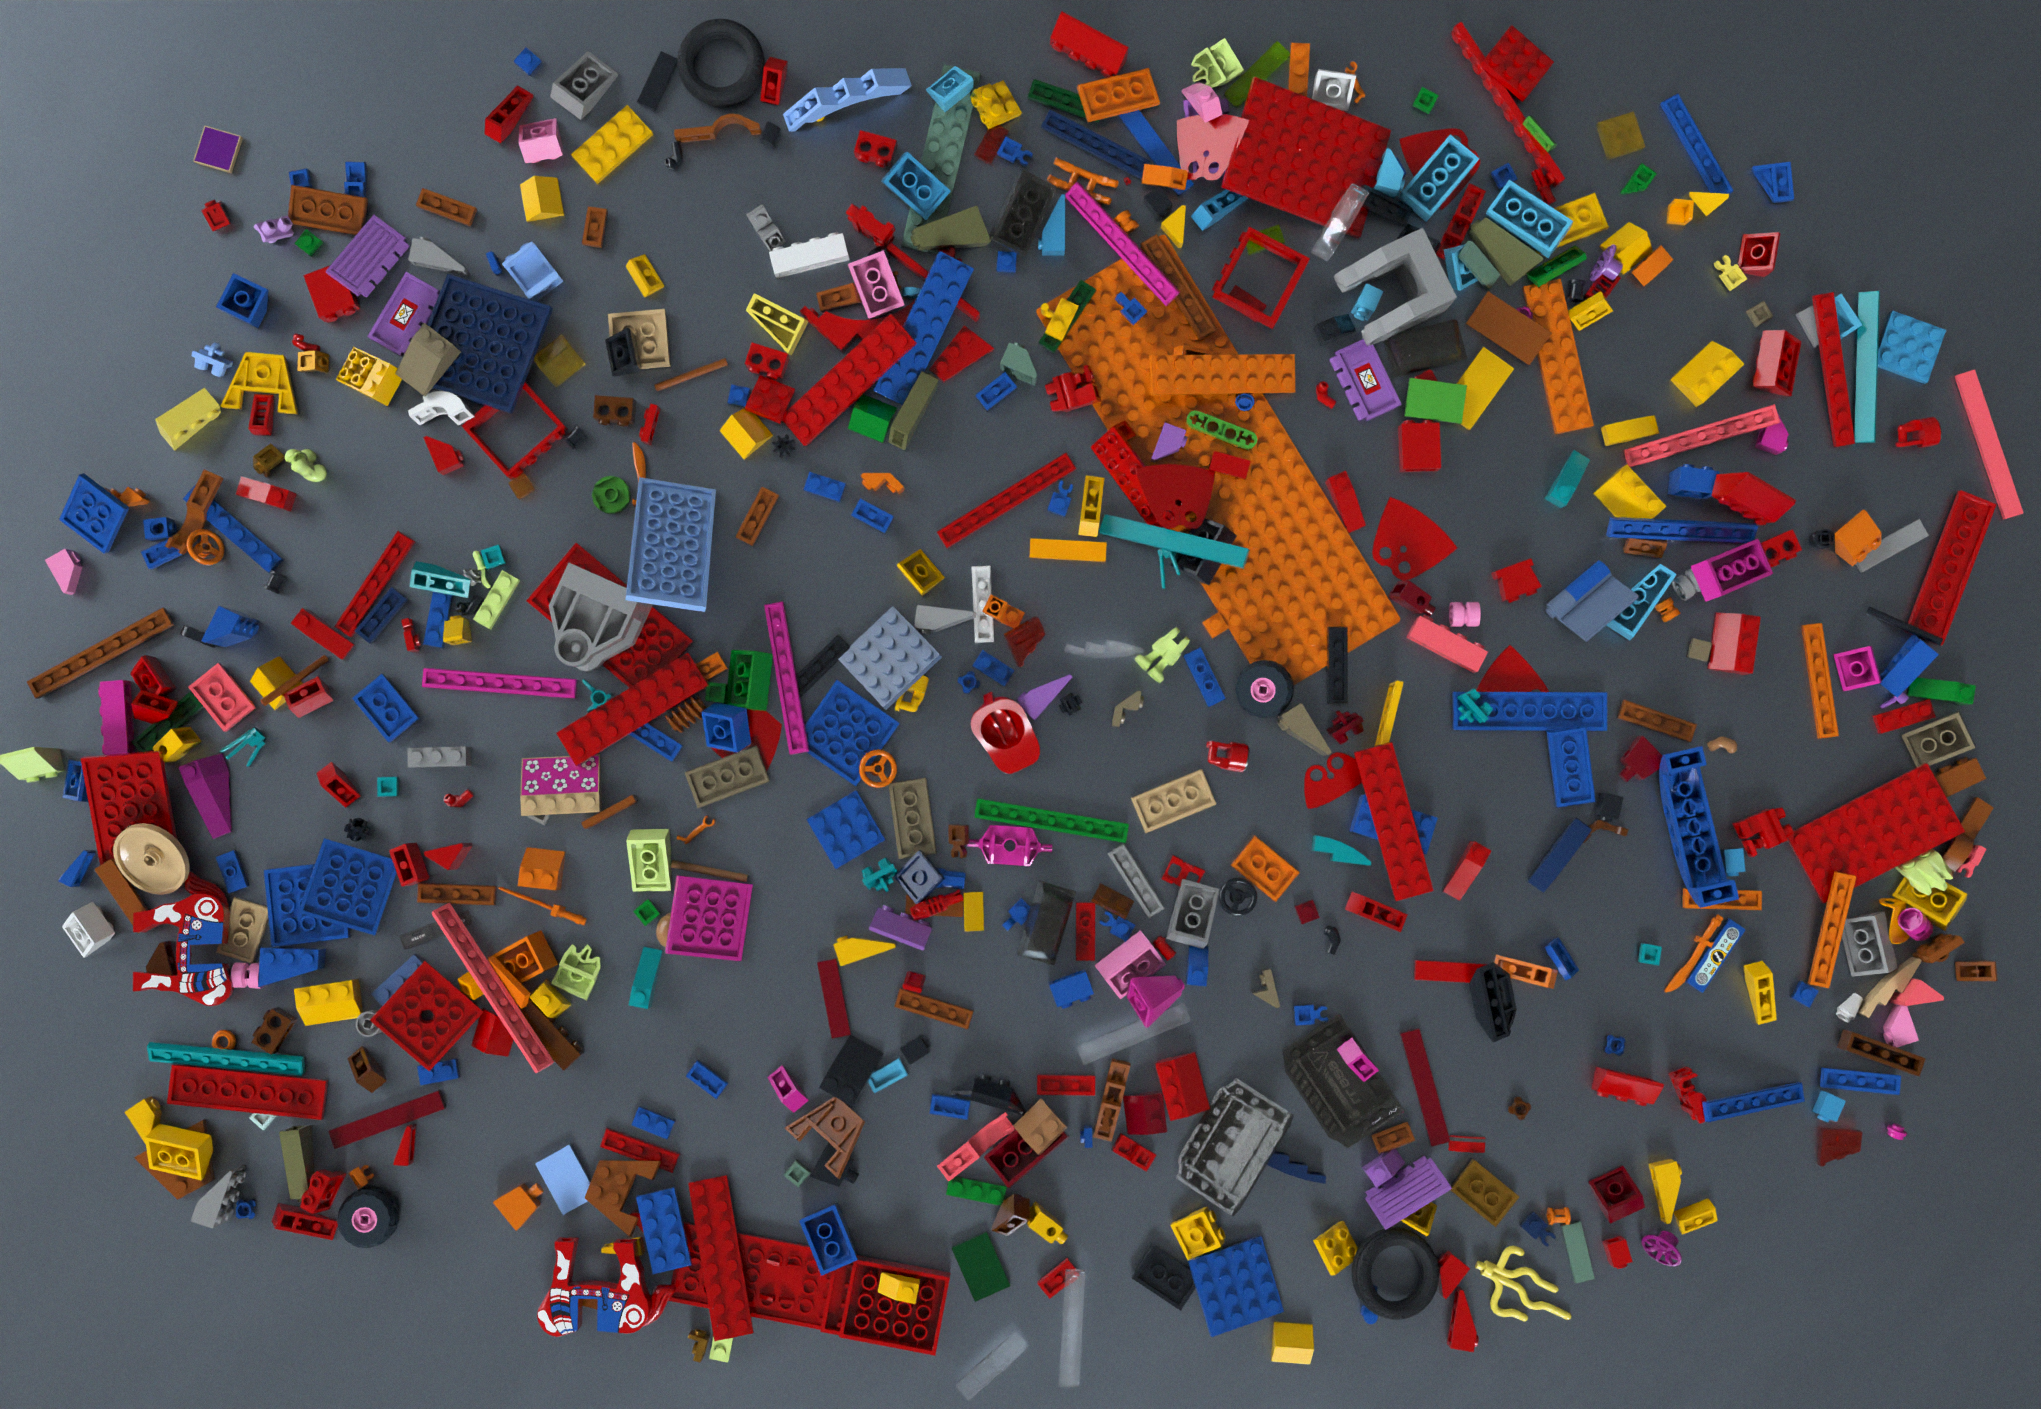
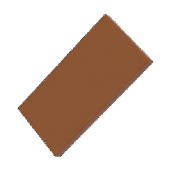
(327, 210)
(1508, 328)

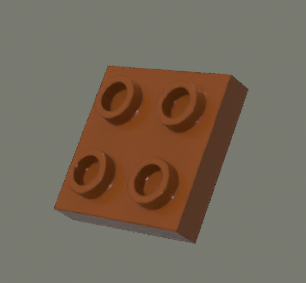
(1939, 948)

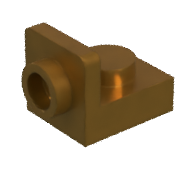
(313, 361)
(267, 460)
(699, 1347)

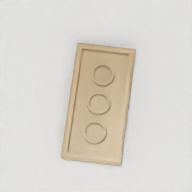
(1173, 801)

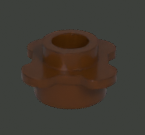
(1525, 1108)

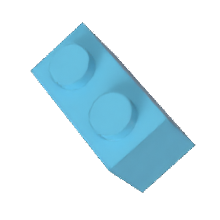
(1366, 302)

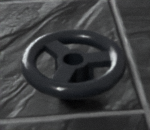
(1234, 910)

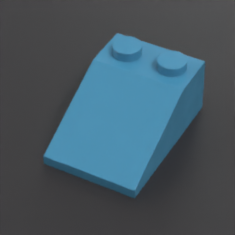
(915, 185)

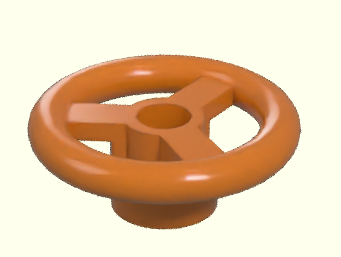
(204, 548)
(884, 756)

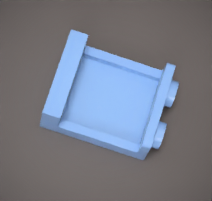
(532, 271)

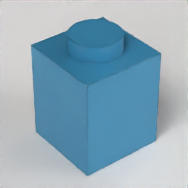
(1733, 861)
(1828, 1107)

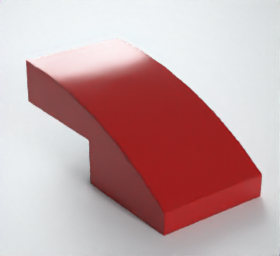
(1133, 1152)

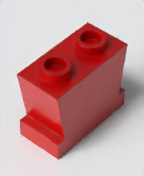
(1517, 580)

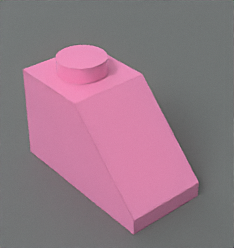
(66, 569)
(1899, 1027)

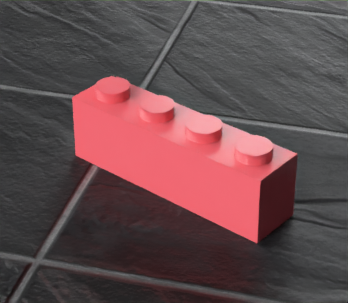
(1447, 644)

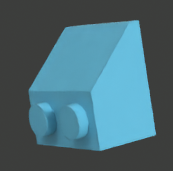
(1389, 176)

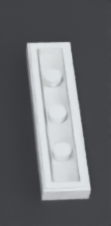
(981, 591)

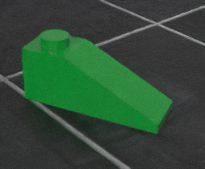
(1942, 691)

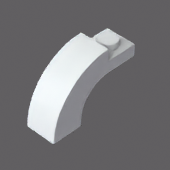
(441, 403)

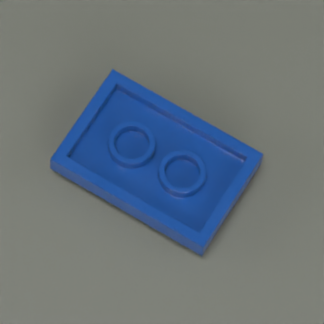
(386, 708)

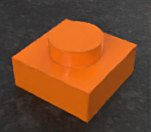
(1215, 625)

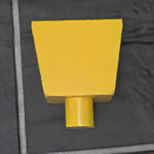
(177, 743)
(549, 999)
(1046, 1224)

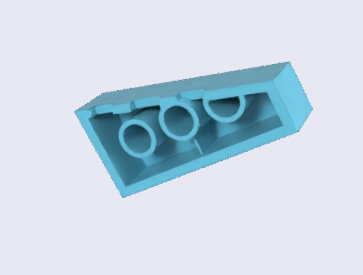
(1649, 591)

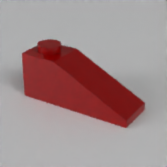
(507, 114)
(266, 493)
(1345, 501)
(322, 633)
(1466, 869)
(1376, 911)
(300, 1221)
(1462, 1330)

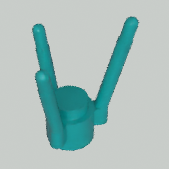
(1168, 554)
(597, 697)
(251, 737)

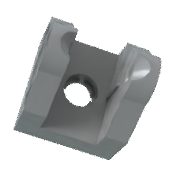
(1419, 275)
(593, 619)

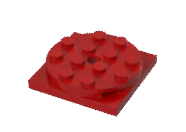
(423, 1039)

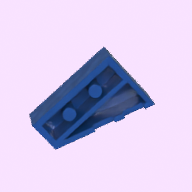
(1906, 665)
(288, 962)

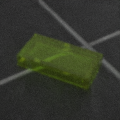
(1273, 232)

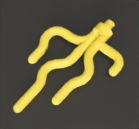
(1498, 1275)

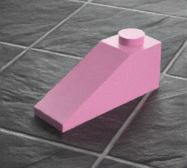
(1203, 101)

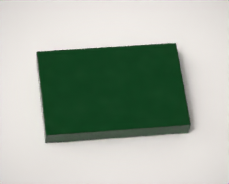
(980, 1266)

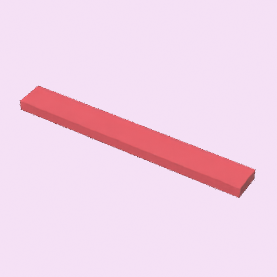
(1701, 436)
(1988, 444)

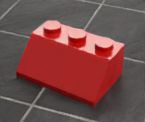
(1777, 362)
(1734, 643)
(1182, 1085)
(1626, 1086)

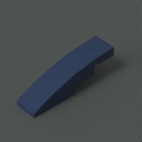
(1559, 855)
(1281, 1162)

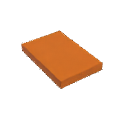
(1265, 868)

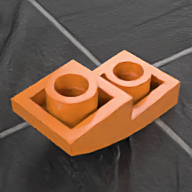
(1652, 265)

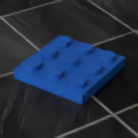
(94, 513)
(846, 829)

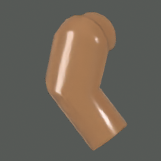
(1727, 743)

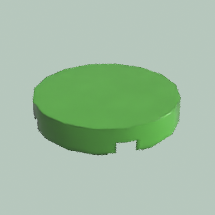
(611, 495)

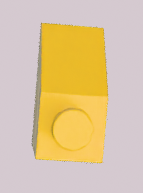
(457, 631)
(145, 1116)
(899, 1287)

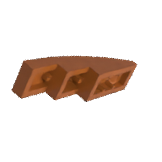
(1111, 1100)

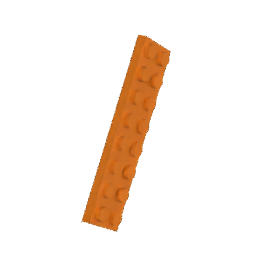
(1559, 358)
(1222, 374)

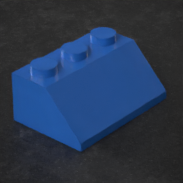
(230, 627)

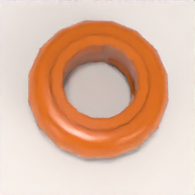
(229, 1035)

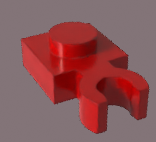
(411, 638)

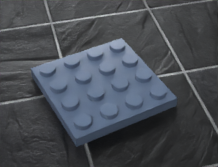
(889, 657)

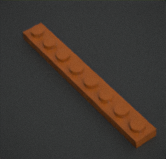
(100, 653)

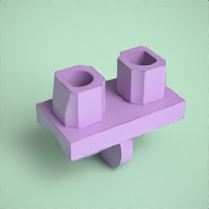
(275, 229)

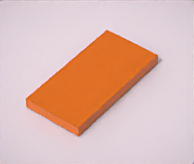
(1118, 95)

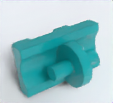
(1480, 713)
(881, 878)

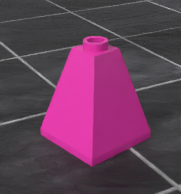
(1153, 996)

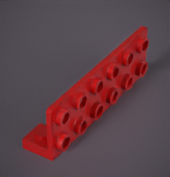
(1121, 463)

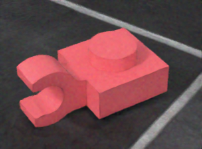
(1972, 860)

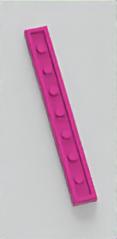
(1122, 243)
(786, 678)
(499, 683)

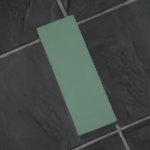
(1478, 265)
(1577, 1252)

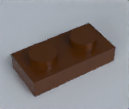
(1112, 901)

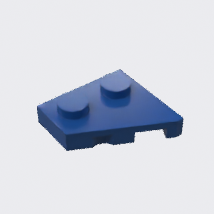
(1776, 181)

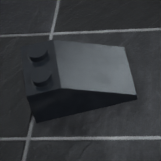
(851, 1071)

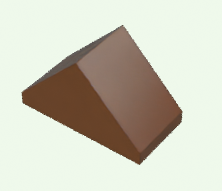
(1976, 970)

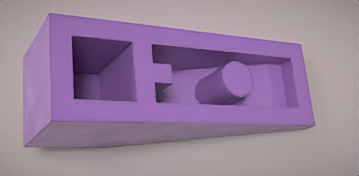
(1039, 698)

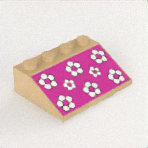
(560, 786)

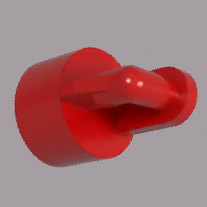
(1925, 433)
(1236, 756)

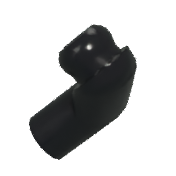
(675, 159)
(470, 607)
(1334, 937)

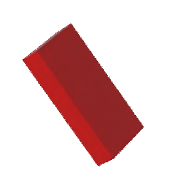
(1229, 465)

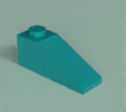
(1567, 479)
(439, 579)
(646, 978)

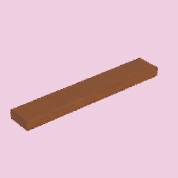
(1186, 298)

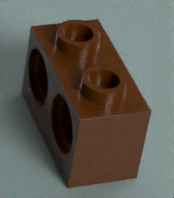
(615, 405)
(277, 1033)

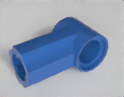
(952, 879)

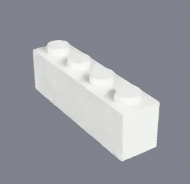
(809, 255)

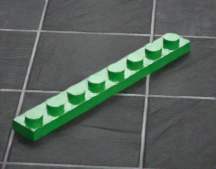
(1051, 820)

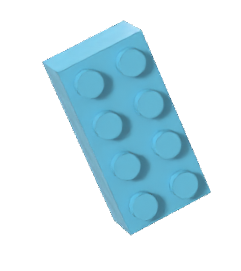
(1438, 178)
(1528, 219)

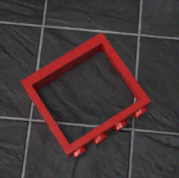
(1275, 247)
(530, 458)

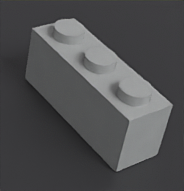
(439, 757)

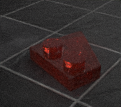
(1024, 639)
(1838, 1144)

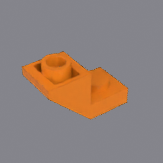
(1164, 176)
(876, 480)
(130, 496)
(1003, 612)

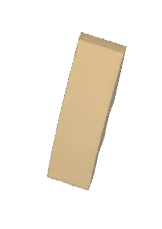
(1893, 982)

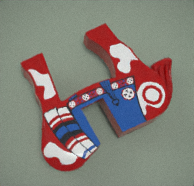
(201, 921)
(620, 1306)

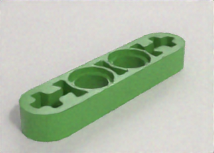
(1222, 427)

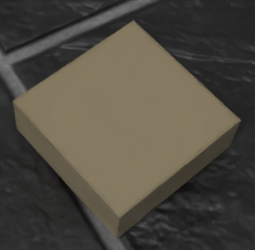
(1759, 314)
(1699, 650)

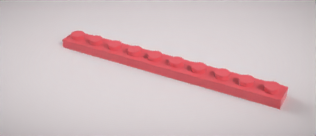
(492, 987)

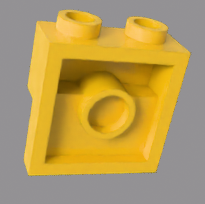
(995, 104)
(1198, 1233)

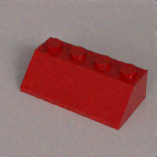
(1088, 46)
(1751, 497)

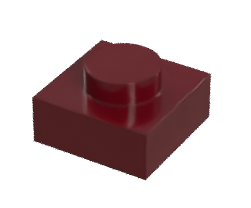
(1306, 911)

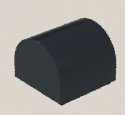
(770, 134)

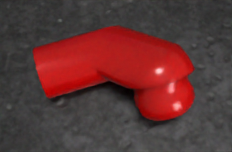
(304, 346)

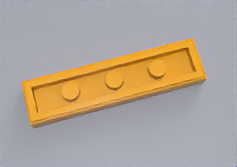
(1068, 550)

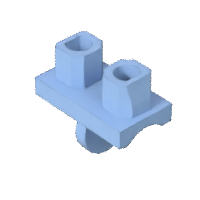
(214, 356)

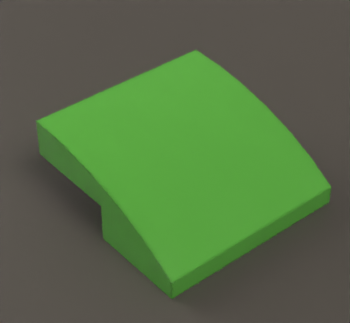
(1539, 133)

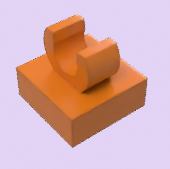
(358, 1177)

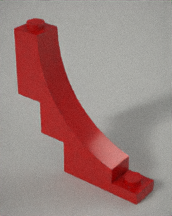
(845, 331)

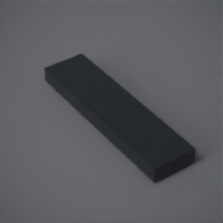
(821, 664)
(1337, 665)

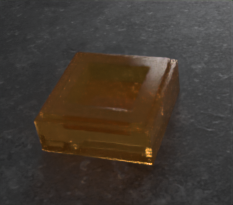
(521, 486)

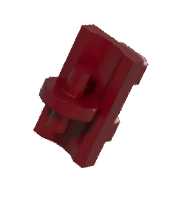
(1344, 723)

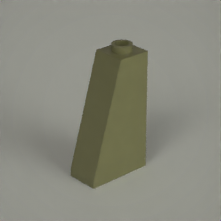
(956, 231)
(1503, 250)
(912, 410)
(298, 1158)

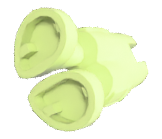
(303, 462)
(1167, 649)

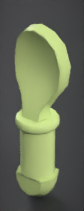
(481, 567)

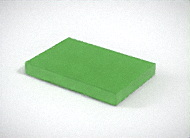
(1435, 400)

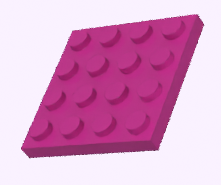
(708, 918)

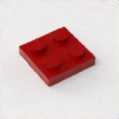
(770, 399)

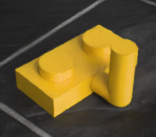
(1060, 318)

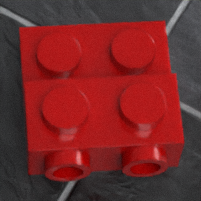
(322, 1190)

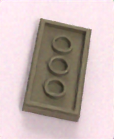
(727, 776)
(912, 817)

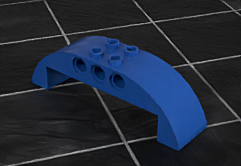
(1693, 828)

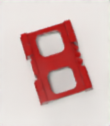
(1185, 869)

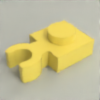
(1732, 275)

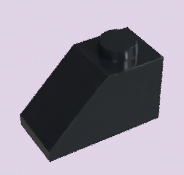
(1334, 329)

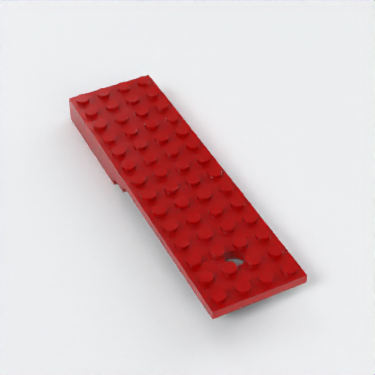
(789, 1289)

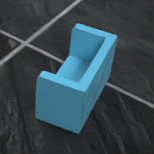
(1846, 317)

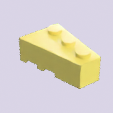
(780, 323)
(187, 418)

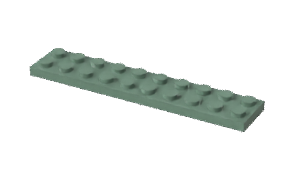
(943, 155)

